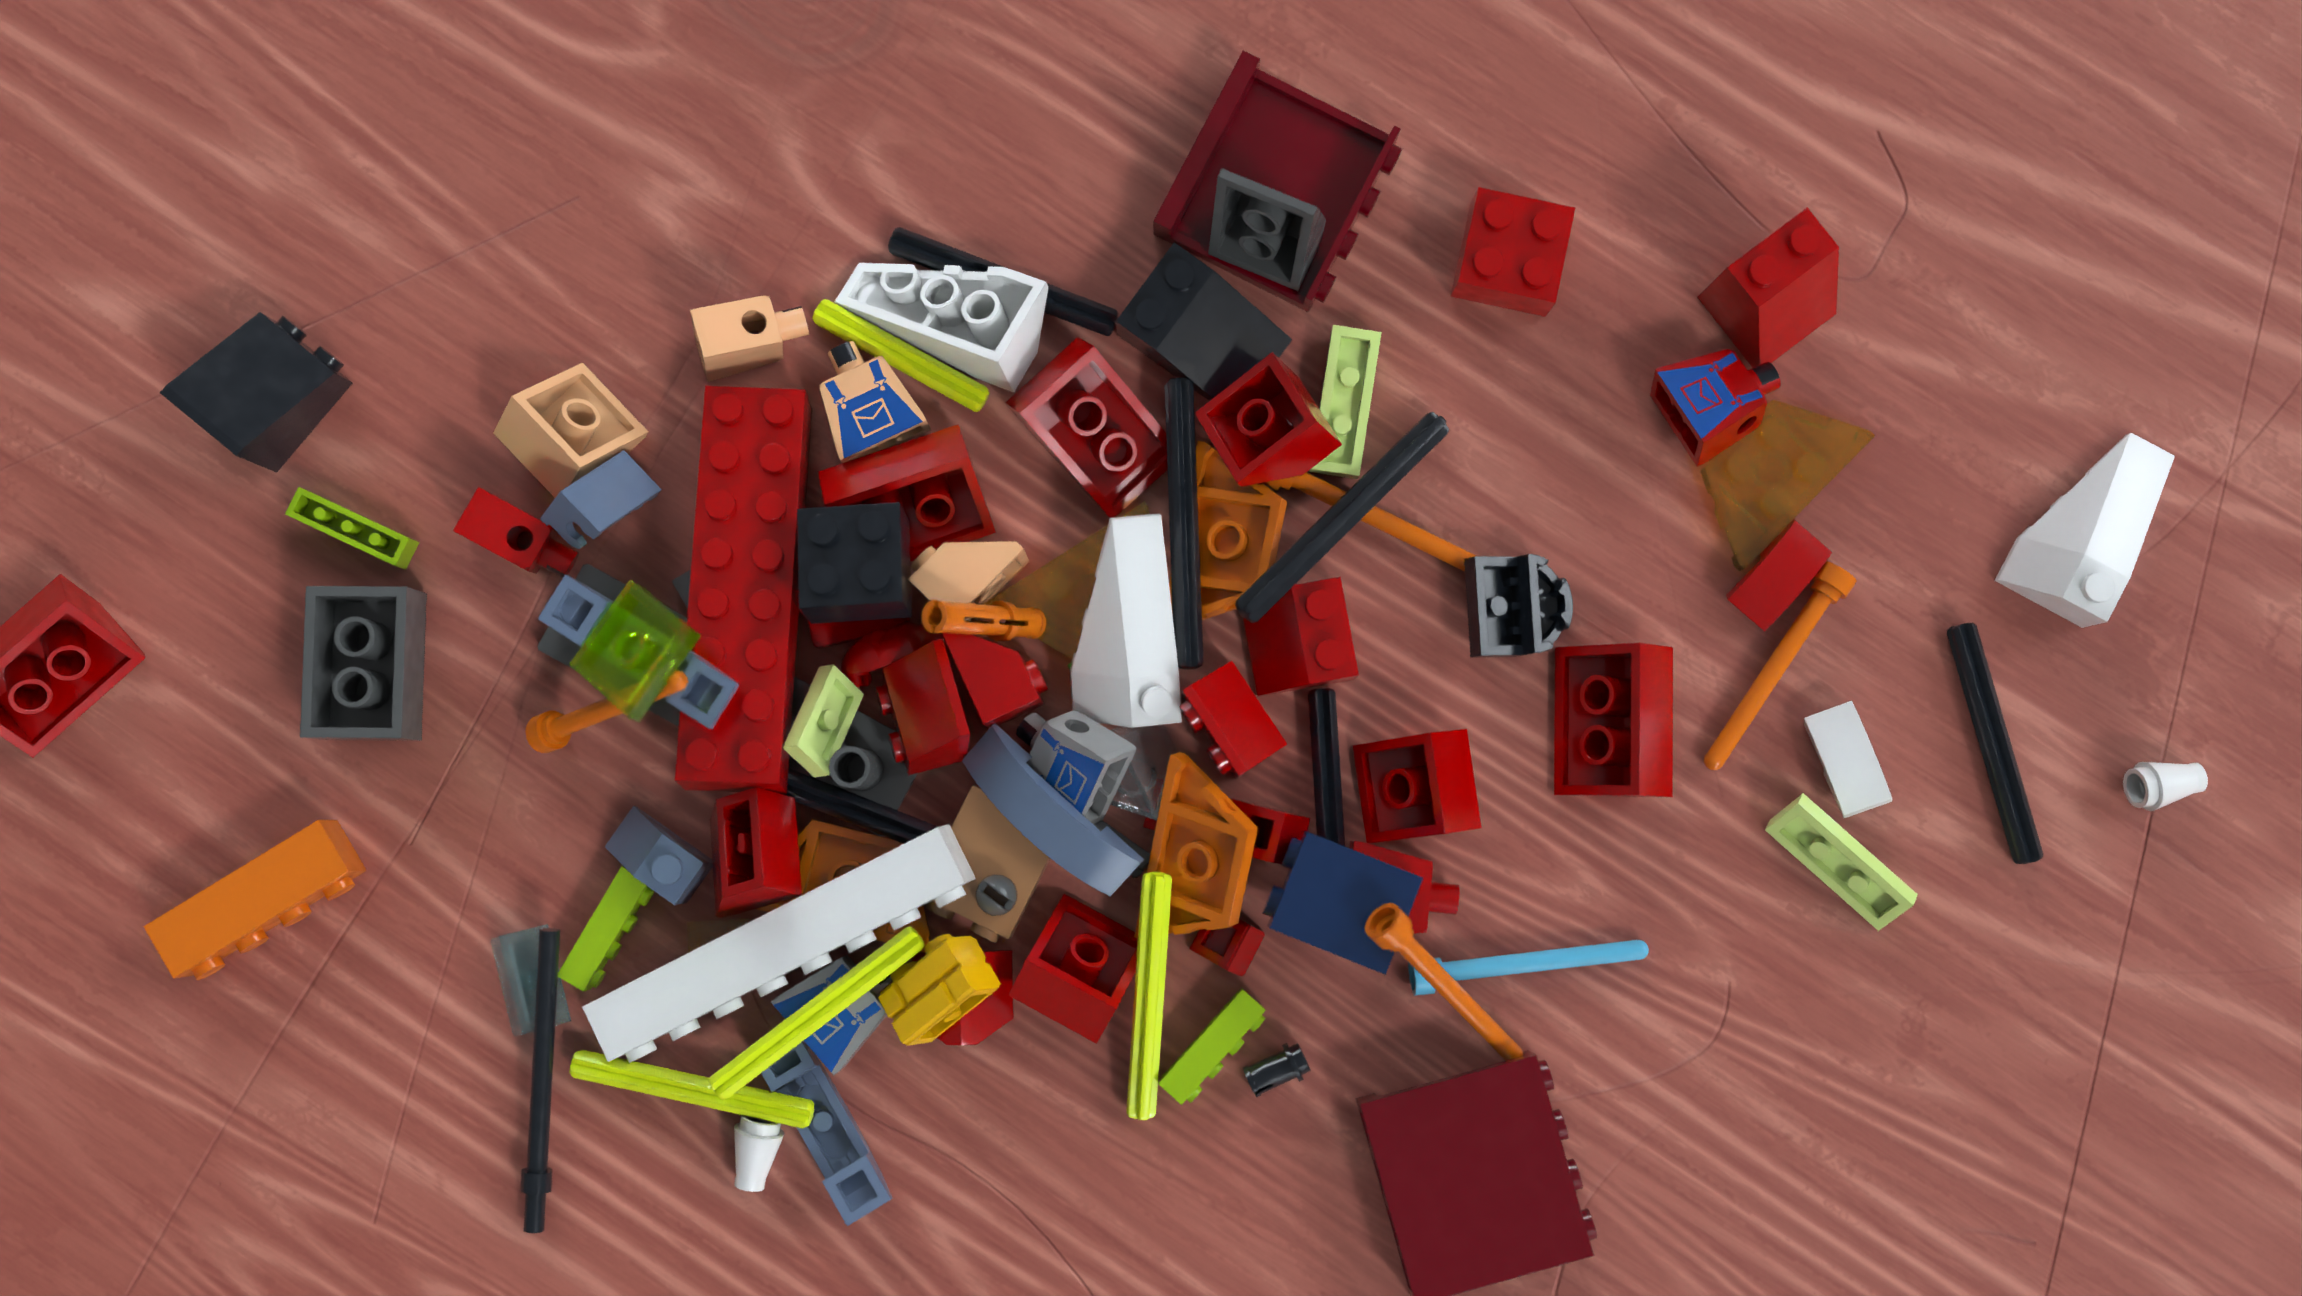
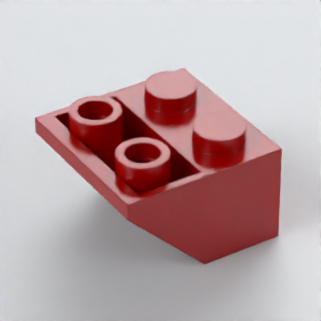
(1231, 720)
(754, 851)

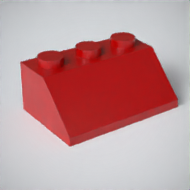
(929, 479)
(57, 663)
(1613, 720)

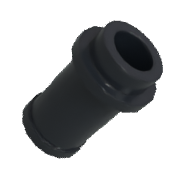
(1277, 1069)

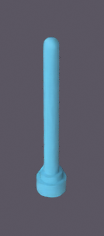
(1532, 962)

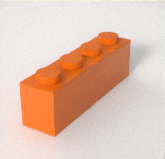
(255, 899)

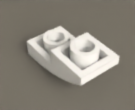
(1848, 759)

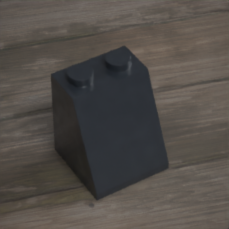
(260, 390)

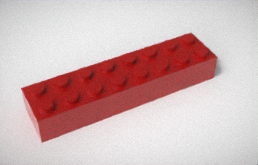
(746, 583)

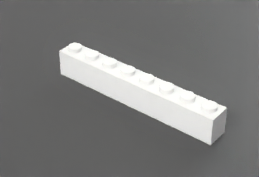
(780, 942)

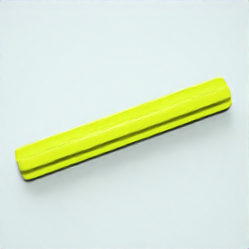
(901, 355)

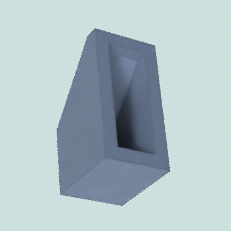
(659, 857)

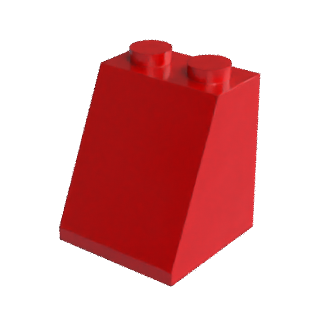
(1777, 290)

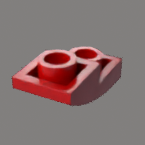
(1780, 575)

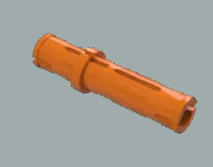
(949, 618)

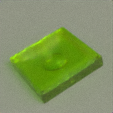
(634, 650)

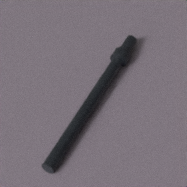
(537, 1176)

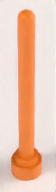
(1379, 519)
(1828, 587)
(553, 730)
(1393, 931)

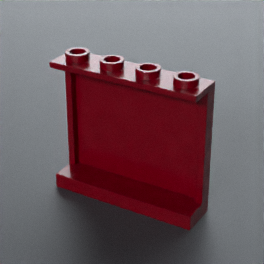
(1291, 146)
(1477, 1177)

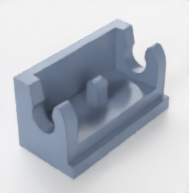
(600, 499)

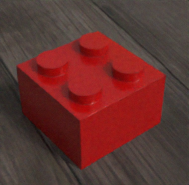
(1513, 252)

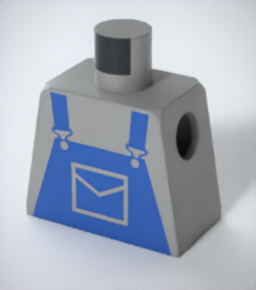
(1078, 759)
(846, 1032)

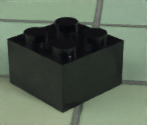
(854, 563)

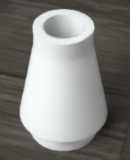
(2159, 784)
(755, 1151)

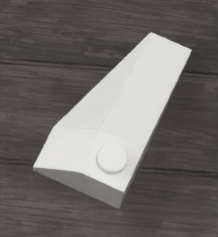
(965, 318)
(2091, 536)
(1127, 645)

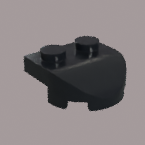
(1514, 605)

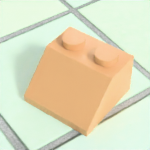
(567, 427)
(967, 570)

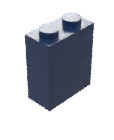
(1333, 895)

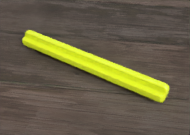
(1149, 995)
(816, 1013)
(690, 1089)

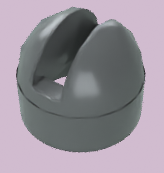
(1003, 886)

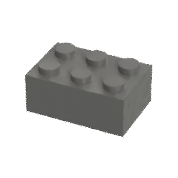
(363, 663)

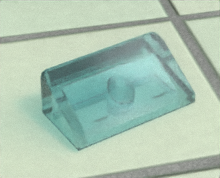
(517, 969)

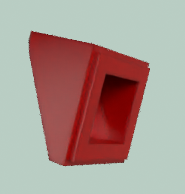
(1229, 947)

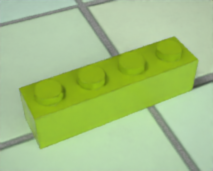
(352, 528)
(604, 931)
(1207, 1050)

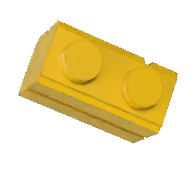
(938, 988)

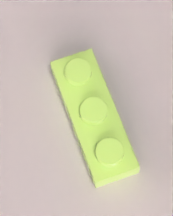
(1348, 396)
(1841, 862)

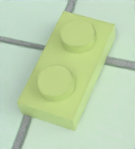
(823, 720)

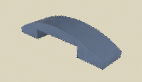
(577, 610)
(1046, 816)
(832, 1136)

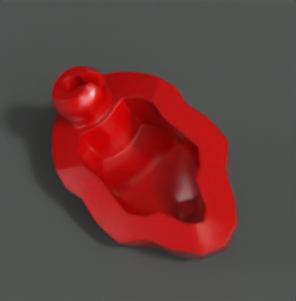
(883, 648)

